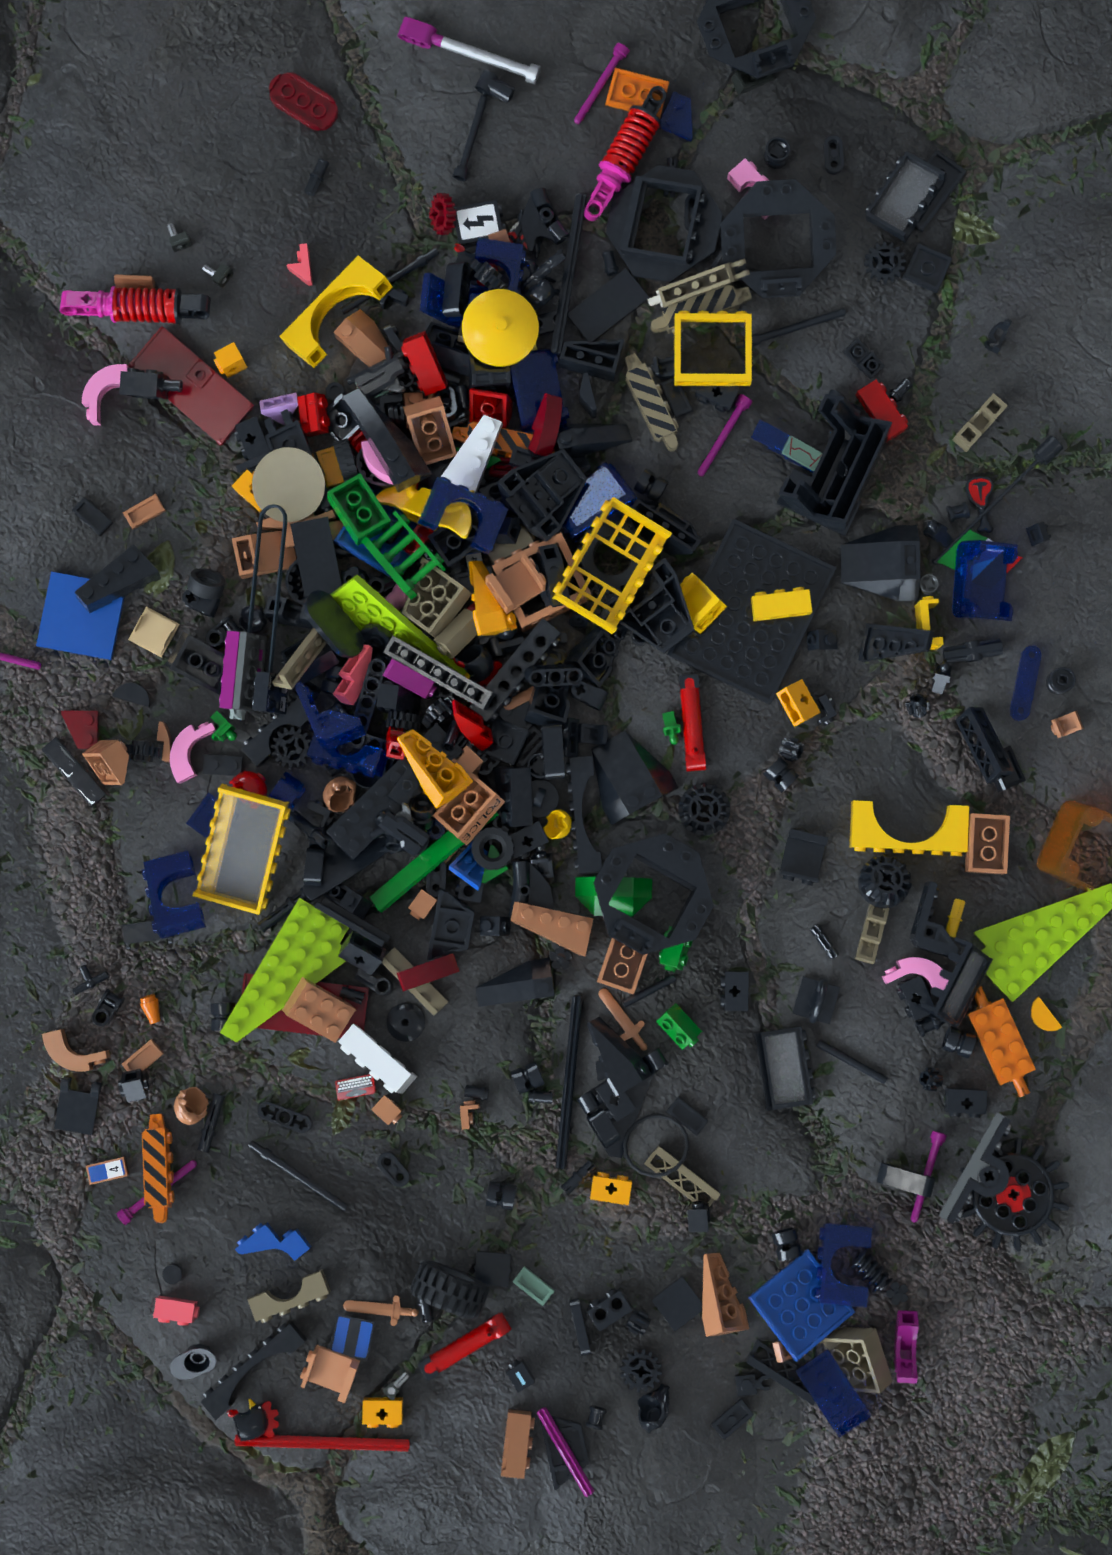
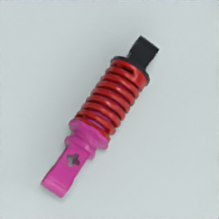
(626, 151)
(136, 304)

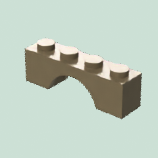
(265, 1304)

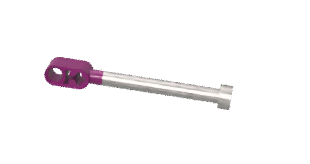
(425, 35)

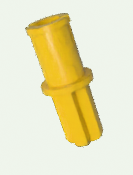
(955, 917)

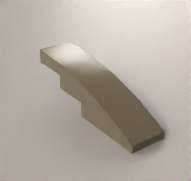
(871, 934)

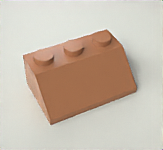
(108, 761)

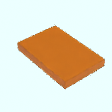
(632, 89)

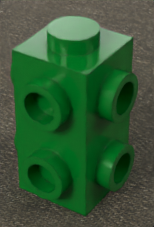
(675, 956)
(679, 1027)

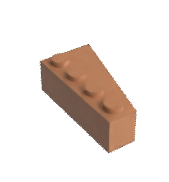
(559, 927)

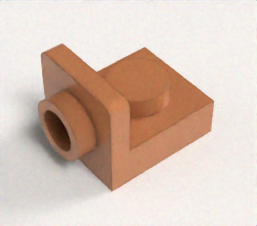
(466, 1117)

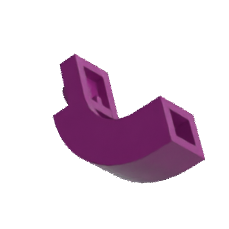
(905, 1346)

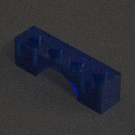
(368, 760)

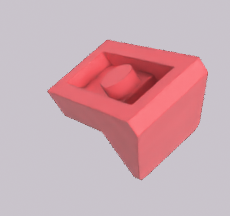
(303, 269)

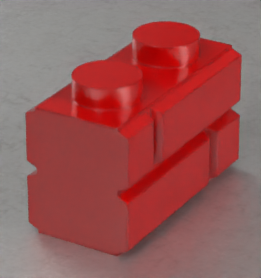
(313, 414)

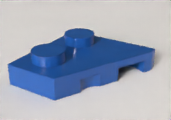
(467, 868)

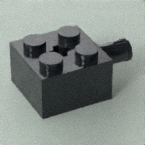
(147, 385)

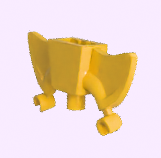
(411, 502)

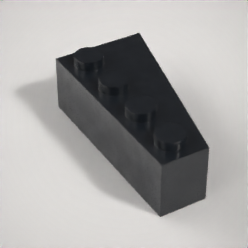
(117, 579)

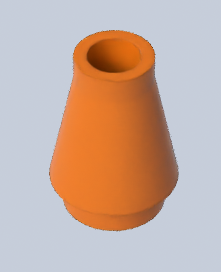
(151, 1008)

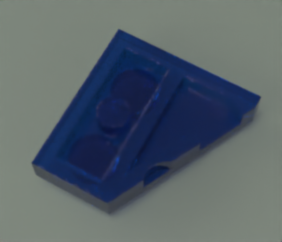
(678, 117)

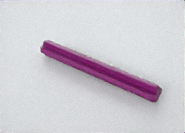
(565, 1451)

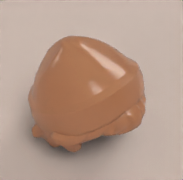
(339, 794)
(191, 1105)

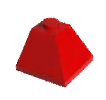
(490, 404)

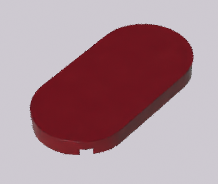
(303, 101)

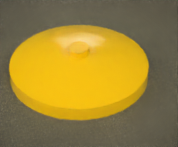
(500, 327)

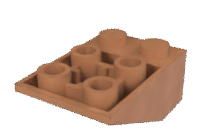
(268, 557)

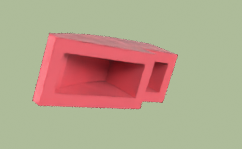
(353, 676)

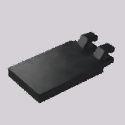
(290, 435)

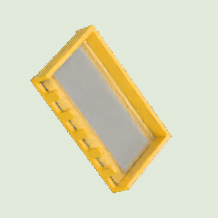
(242, 849)

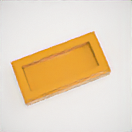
(330, 466)

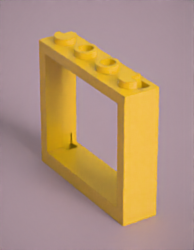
(712, 379)

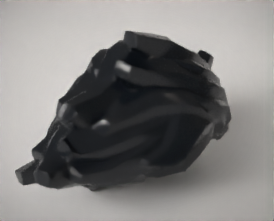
(654, 1408)

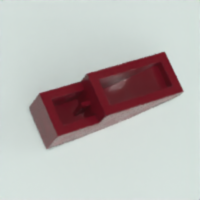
(546, 425)
(428, 972)

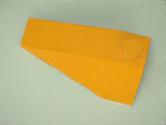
(489, 615)
(436, 773)

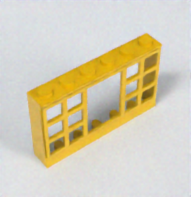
(637, 577)

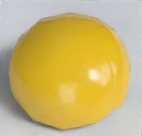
(558, 824)

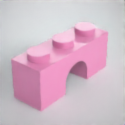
(744, 176)

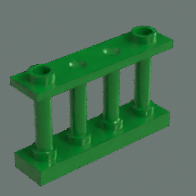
(396, 572)

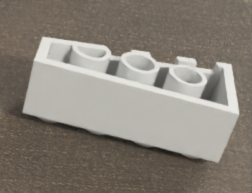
(473, 457)
(376, 1059)

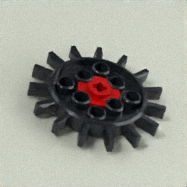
(1016, 1207)

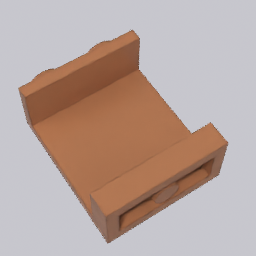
(516, 584)
(330, 1370)

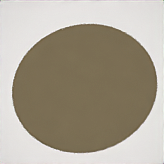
(288, 480)

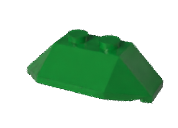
(628, 898)

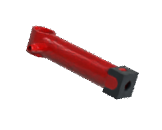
(692, 722)
(464, 1346)

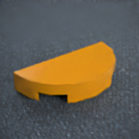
(1043, 1017)

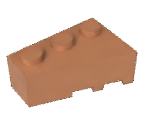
(517, 1443)

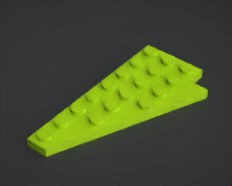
(369, 607)
(1035, 940)
(303, 948)

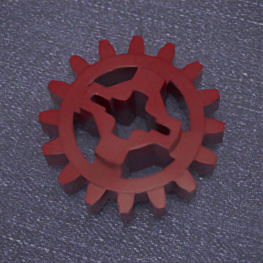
(442, 214)

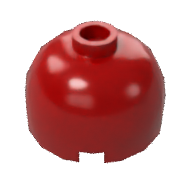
(250, 782)

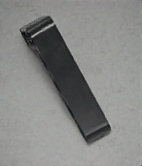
(369, 711)

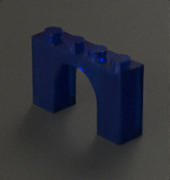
(505, 255)
(489, 513)
(159, 874)
(830, 1289)

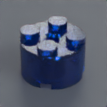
(288, 789)

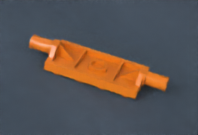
(1001, 1042)

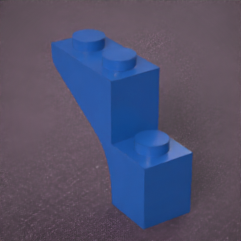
(266, 1238)

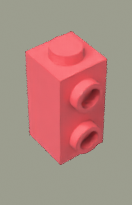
(176, 1309)

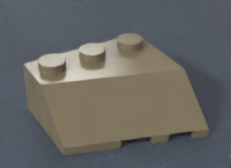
(436, 602)
(860, 1358)

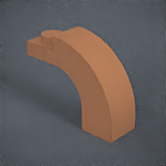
(62, 1054)

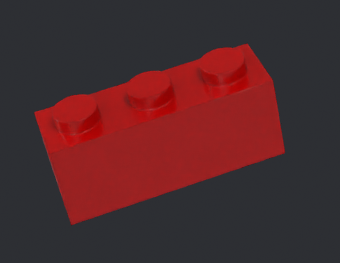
(424, 363)
(881, 407)

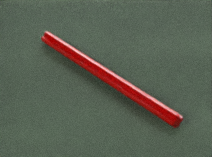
(327, 1443)

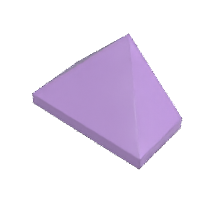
(274, 406)

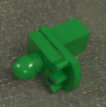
(225, 728)
(671, 728)

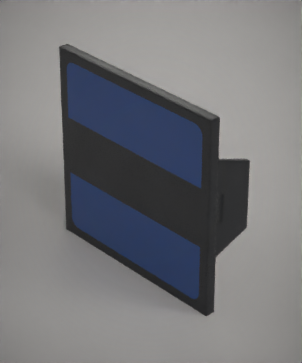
(352, 1336)

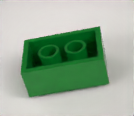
(358, 509)

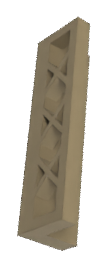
(300, 661)
(426, 993)
(684, 1171)

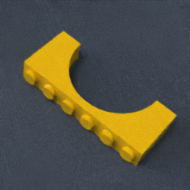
(354, 280)
(867, 833)

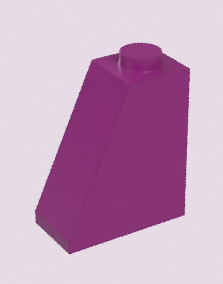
(410, 679)

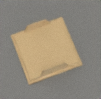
(153, 632)

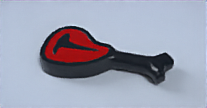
(978, 491)

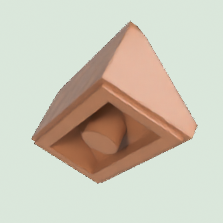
(134, 281)

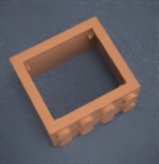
(528, 622)

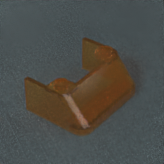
(1062, 838)

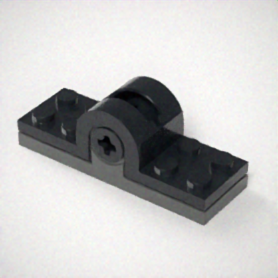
(980, 1162)

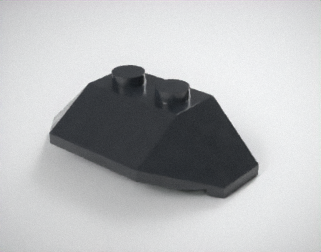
(683, 537)

